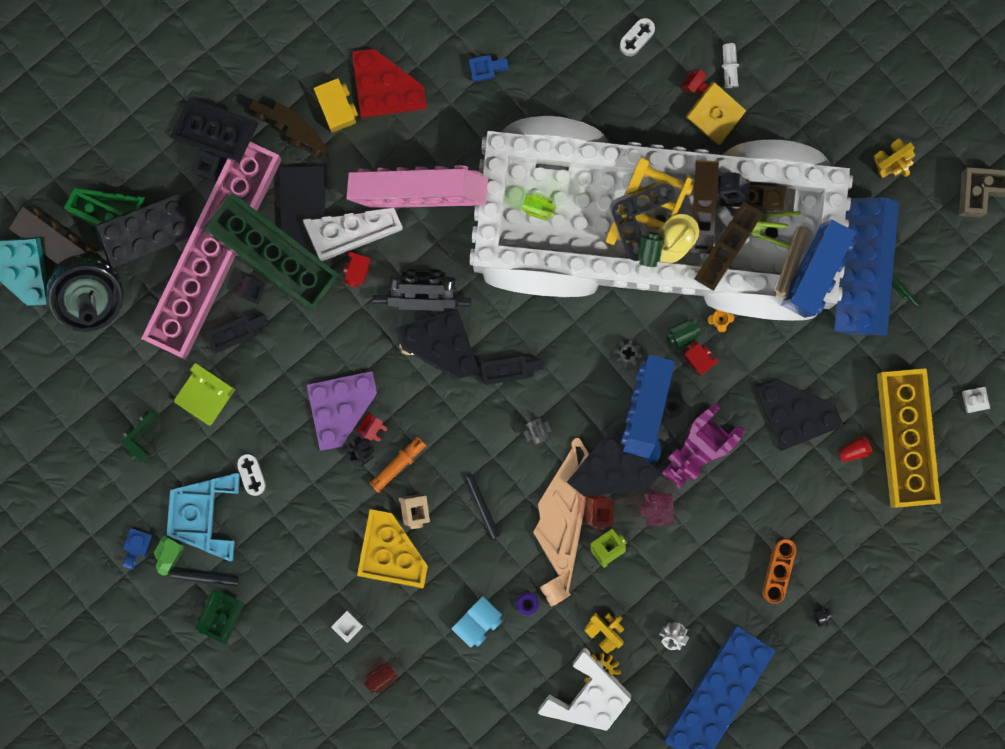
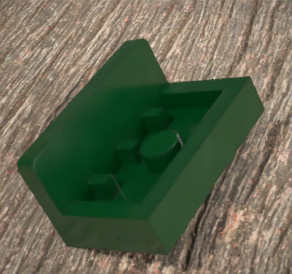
(219, 616)

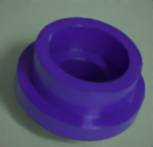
(527, 611)

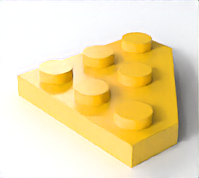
(390, 553)

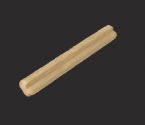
(791, 262)

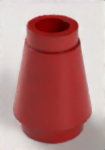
(856, 449)

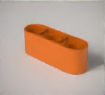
(773, 581)

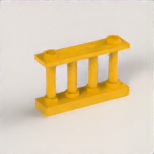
(642, 170)

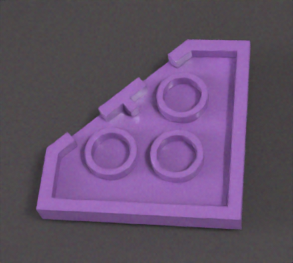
(339, 406)

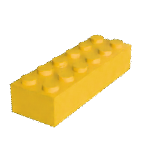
(908, 438)

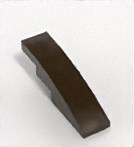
(728, 246)

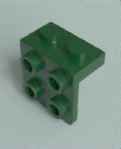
(132, 435)

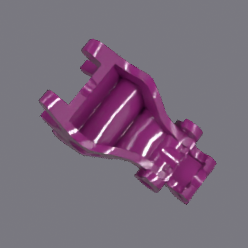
(702, 444)

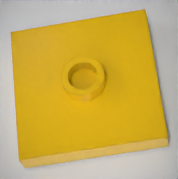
(715, 113)

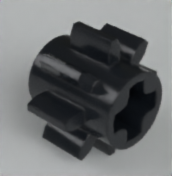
(360, 451)

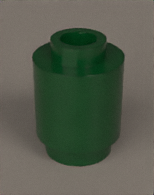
(650, 249)
(683, 333)

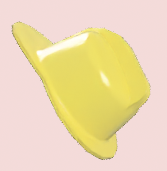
(679, 236)

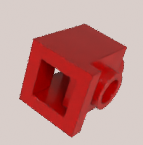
(356, 270)
(699, 358)

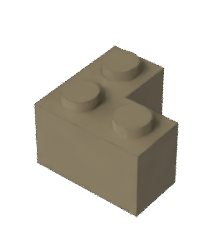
(976, 187)

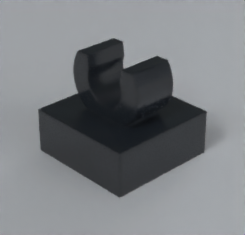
(251, 289)

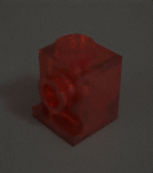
(606, 511)

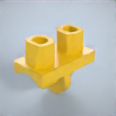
(897, 162)
(598, 624)

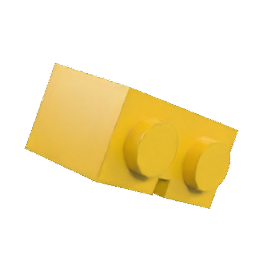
(335, 105)

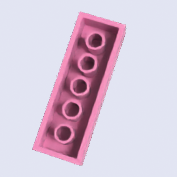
(417, 187)

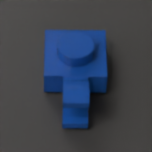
(483, 67)
(137, 544)

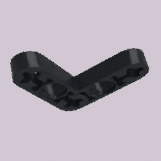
(632, 209)

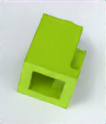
(609, 539)

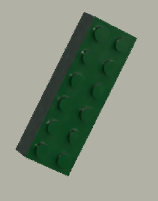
(269, 251)

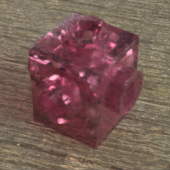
(658, 509)

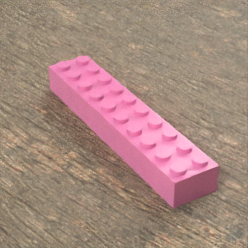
(205, 260)

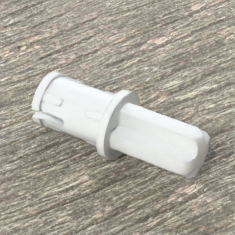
(730, 65)

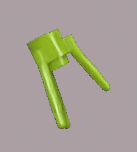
(762, 224)

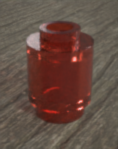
(380, 678)

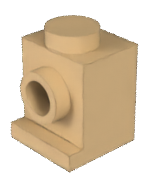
(421, 515)

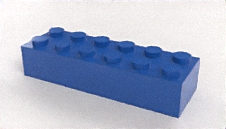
(868, 268)
(720, 692)

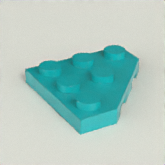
(24, 269)

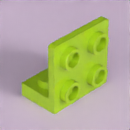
(204, 395)

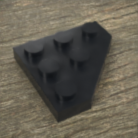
(440, 343)
(796, 414)
(612, 470)

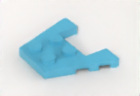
(192, 514)

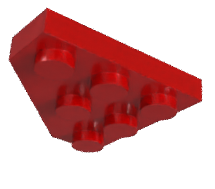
(384, 86)

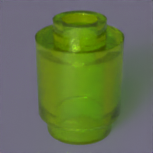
(538, 206)

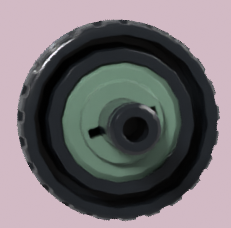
(84, 293)

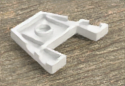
(597, 702)

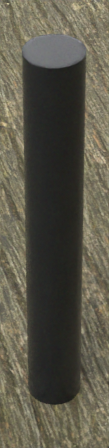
(477, 495)
(203, 577)

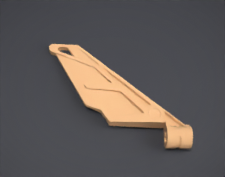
(560, 525)

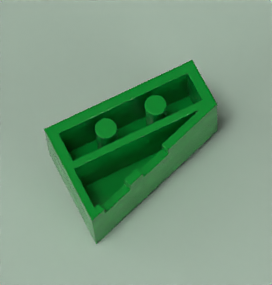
(99, 206)

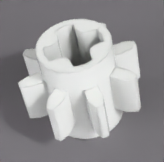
(674, 636)

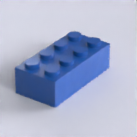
(819, 269)
(647, 406)

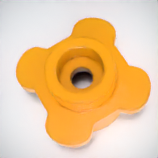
(721, 325)

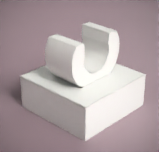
(975, 400)
(347, 626)

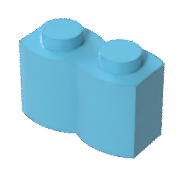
(477, 622)

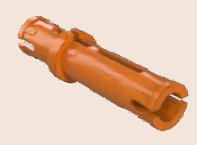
(394, 467)

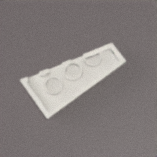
(343, 233)

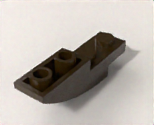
(298, 131)
(705, 204)

